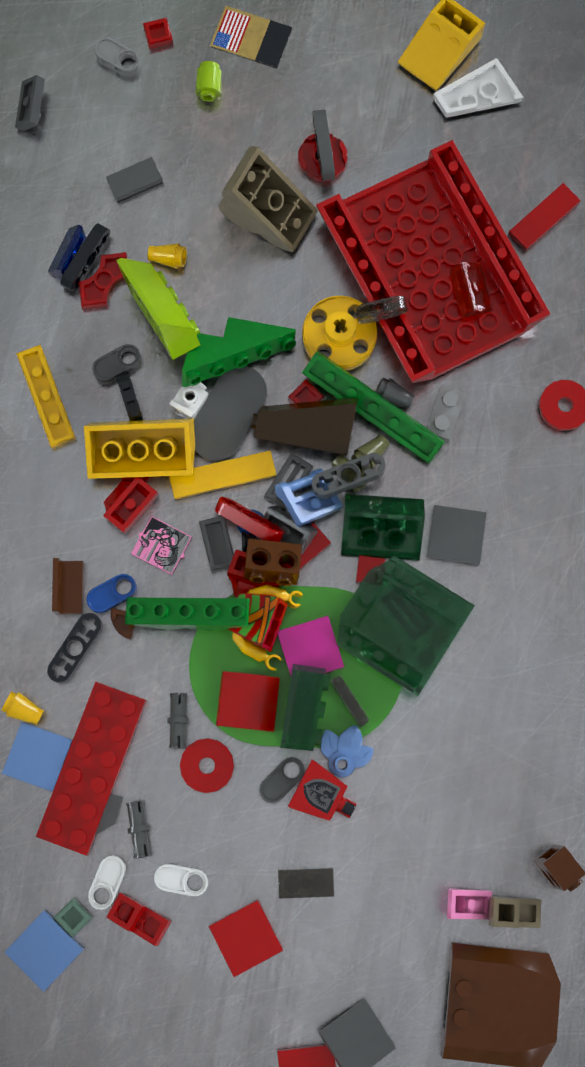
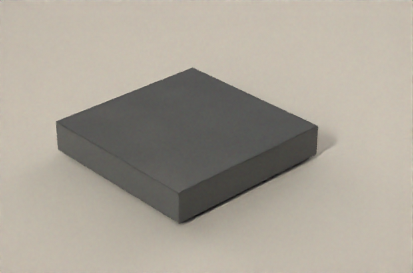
(456, 534)
(357, 1038)

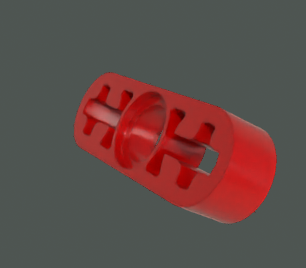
(248, 520)

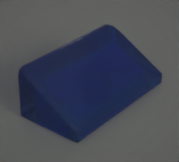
(69, 247)

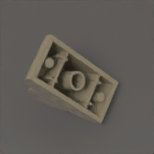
(266, 201)

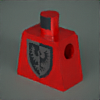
(321, 794)

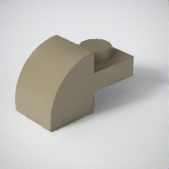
(514, 912)

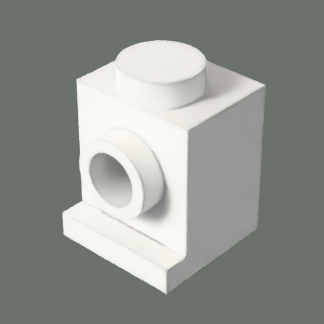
(186, 408)

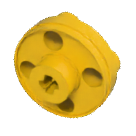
(327, 336)

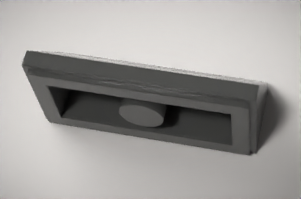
(293, 534)

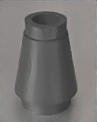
(394, 393)

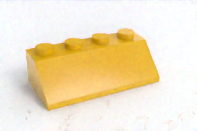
(140, 448)

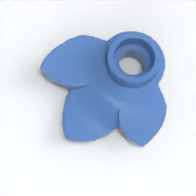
(346, 747)

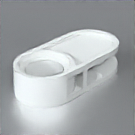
(108, 876)
(175, 877)

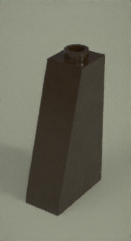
(311, 425)

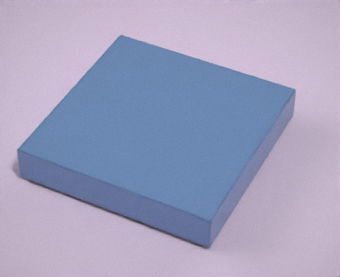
(37, 756)
(44, 950)

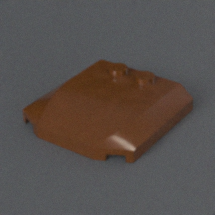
(500, 1006)

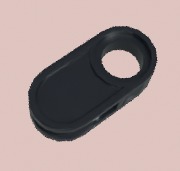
(129, 397)

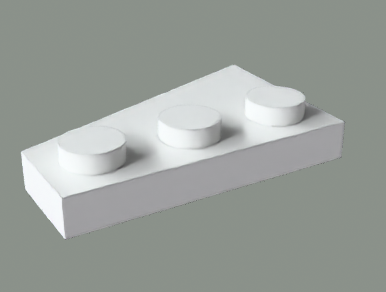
(478, 91)

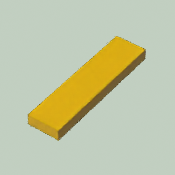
(46, 396)
(224, 475)

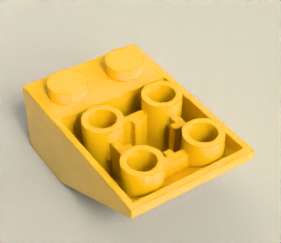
(442, 43)

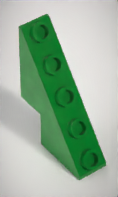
(241, 344)
(190, 613)

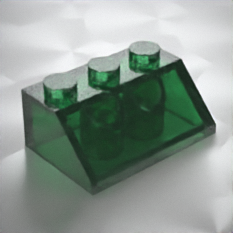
(382, 526)
(304, 707)

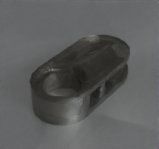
(381, 309)

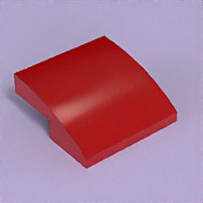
(247, 701)

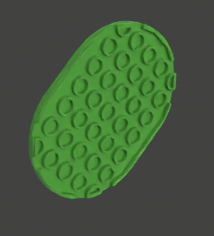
(217, 652)

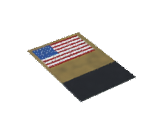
(251, 36)

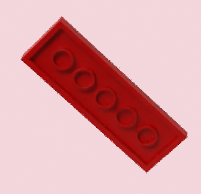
(91, 768)

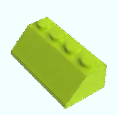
(160, 307)

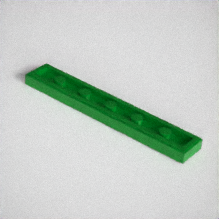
(373, 407)

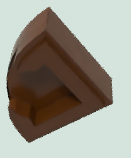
(118, 621)

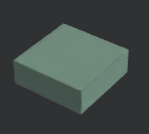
(73, 917)

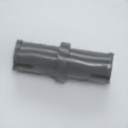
(178, 720)
(138, 829)

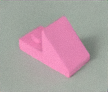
(468, 904)

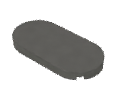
(228, 413)

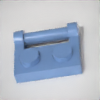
(306, 506)

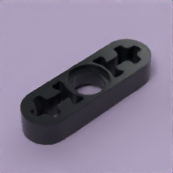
(85, 257)
(58, 661)

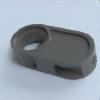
(110, 364)
(278, 784)

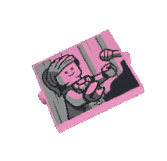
(161, 545)

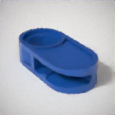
(105, 595)

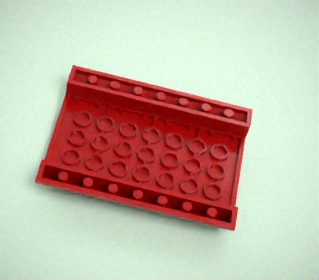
(405, 242)

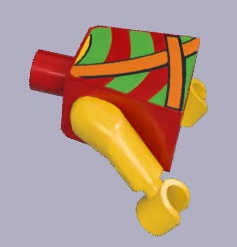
(265, 618)

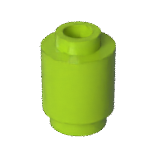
(208, 81)

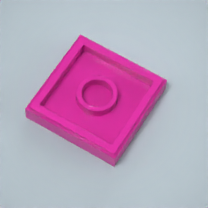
(311, 645)

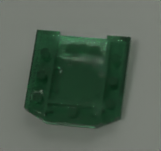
(401, 623)

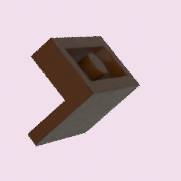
(68, 587)

